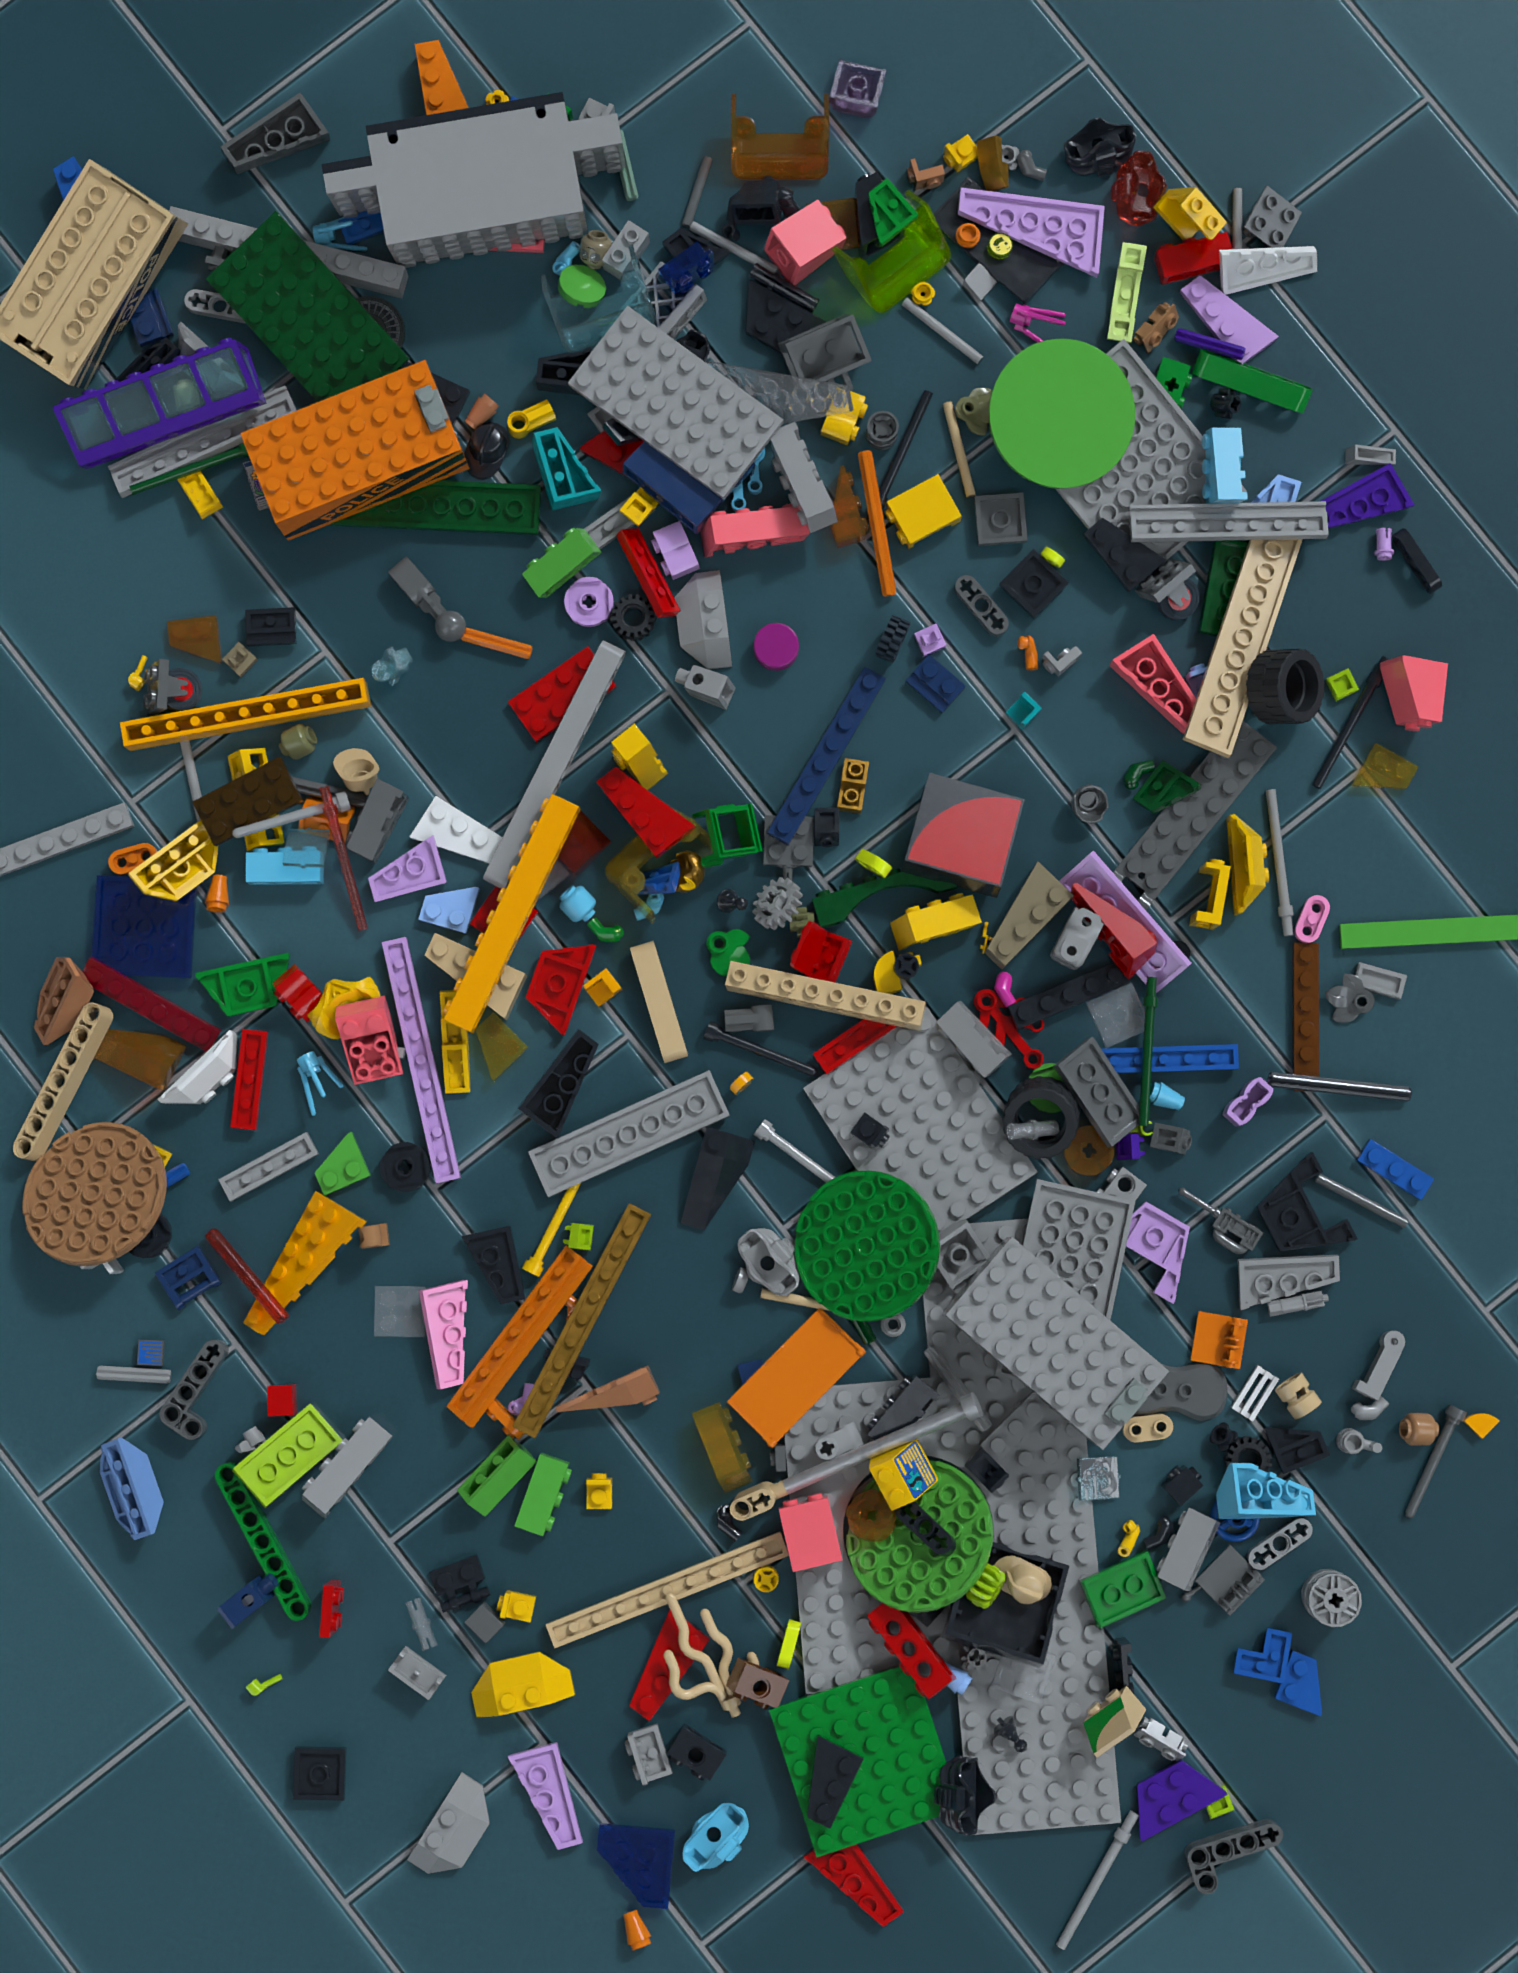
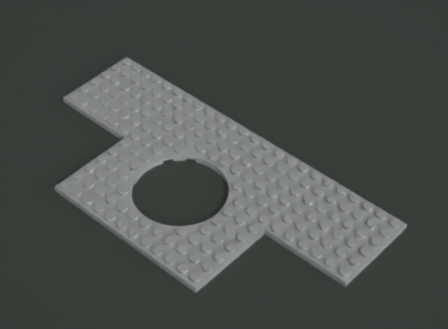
(1033, 1513)

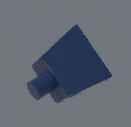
(248, 1599)

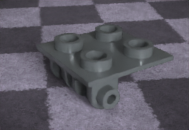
(1271, 219)
(1230, 1579)

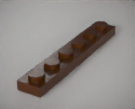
(1305, 1009)

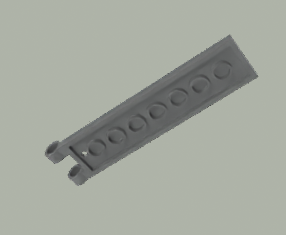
(1188, 821)

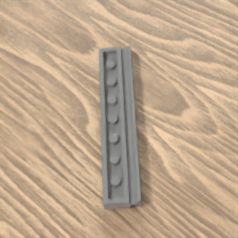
(198, 443)
(1228, 521)

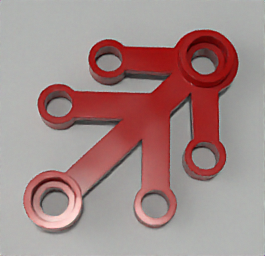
(1006, 1026)

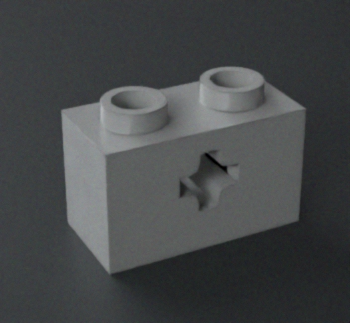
(618, 257)

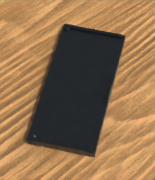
(1020, 272)

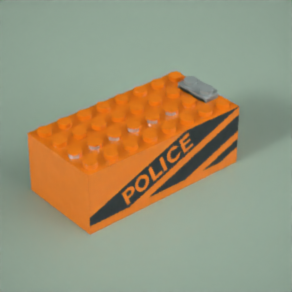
(354, 450)

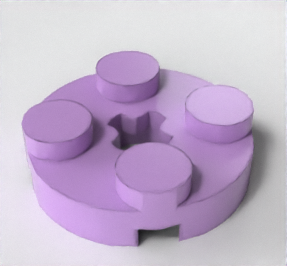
(598, 591)

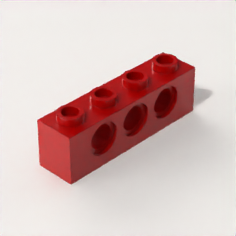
(940, 1673)

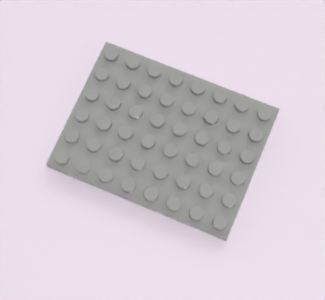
(1158, 465)
(938, 1118)

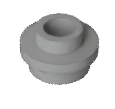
(893, 1332)

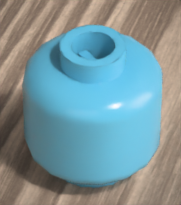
(577, 903)

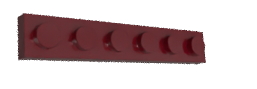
(150, 1004)

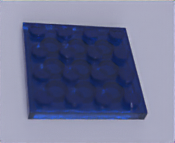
(142, 931)

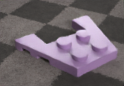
(1162, 1242)

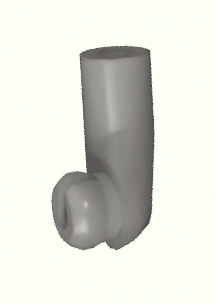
(1369, 1412)

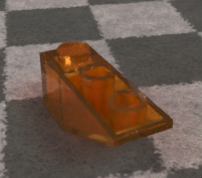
(850, 525)

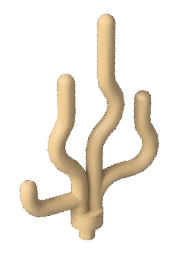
(717, 1684)

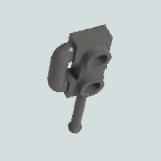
(1224, 1221)

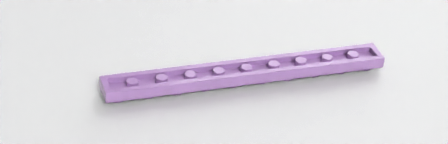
(421, 1060)

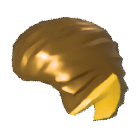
(691, 871)

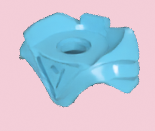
(701, 1852)

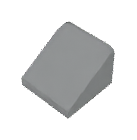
(979, 282)

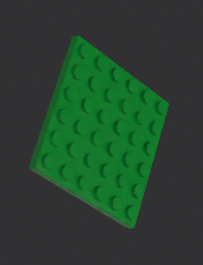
(895, 1734)

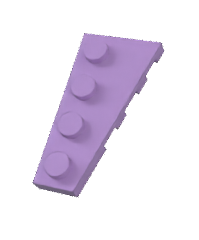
(547, 1785)

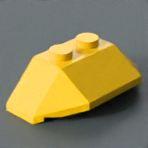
(1246, 863)
(178, 865)
(521, 1685)

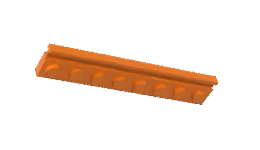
(519, 1336)

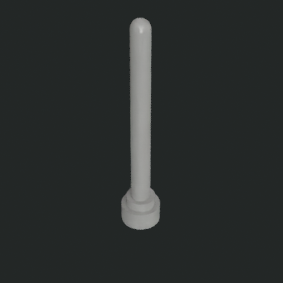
(339, 799)
(766, 1132)

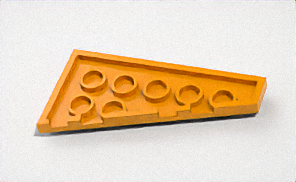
(306, 1254)

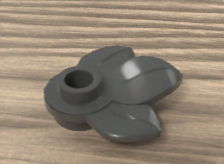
(1346, 998)

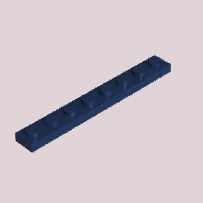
(826, 756)

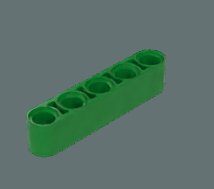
(1252, 381)

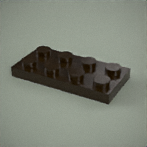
(247, 800)

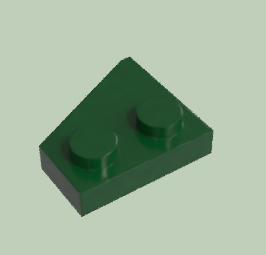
(1165, 788)

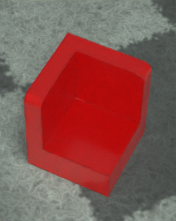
(281, 1400)

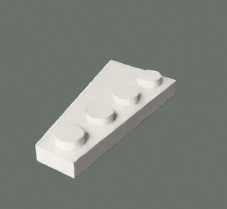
(1261, 266)
(456, 832)

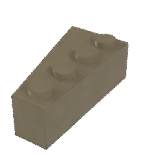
(1032, 909)

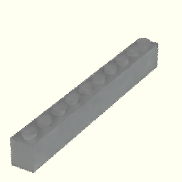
(346, 266)

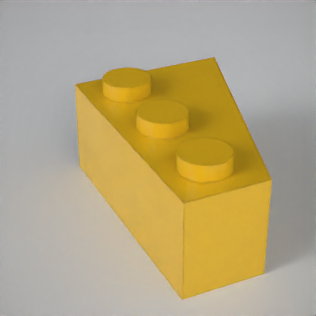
(935, 920)

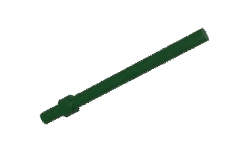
(189, 469)
(1150, 1002)

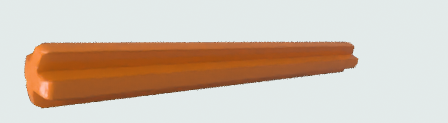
(877, 523)

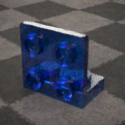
(687, 268)

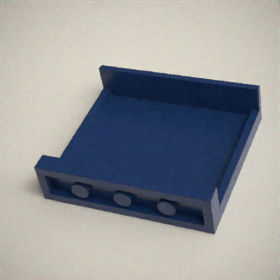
(674, 487)

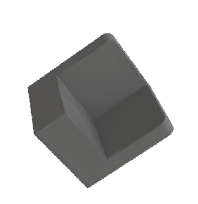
(485, 1622)

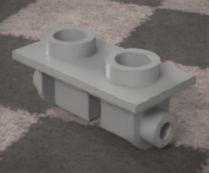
(1170, 1746)

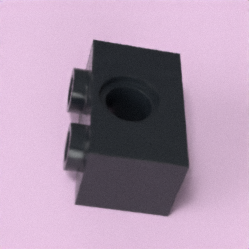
(688, 1739)

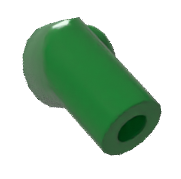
(605, 934)

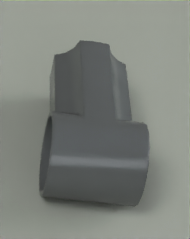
(756, 1019)

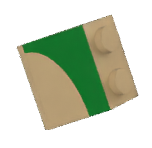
(1112, 1719)

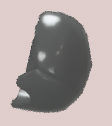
(1089, 803)

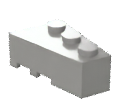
(973, 1039)

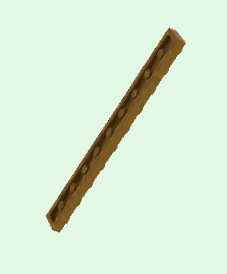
(581, 1321)

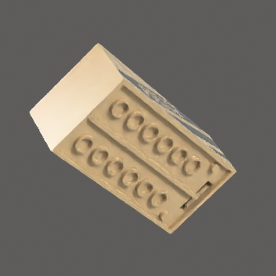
(87, 275)

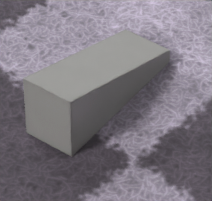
(1369, 455)

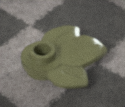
(979, 416)

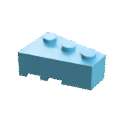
(1223, 466)

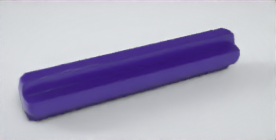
(1210, 344)

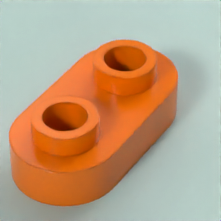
(133, 856)
(498, 1411)

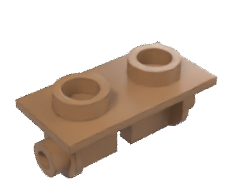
(1150, 335)

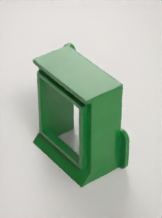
(746, 828)

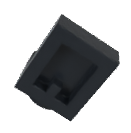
(826, 827)
(871, 1132)

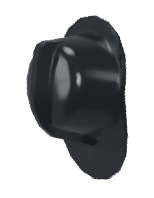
(486, 450)

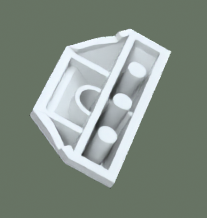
(206, 1074)

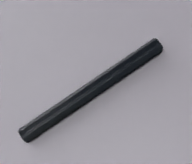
(1338, 1086)

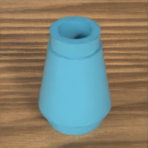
(1165, 1097)

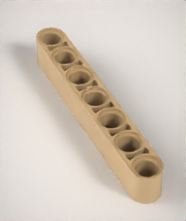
(54, 1091)

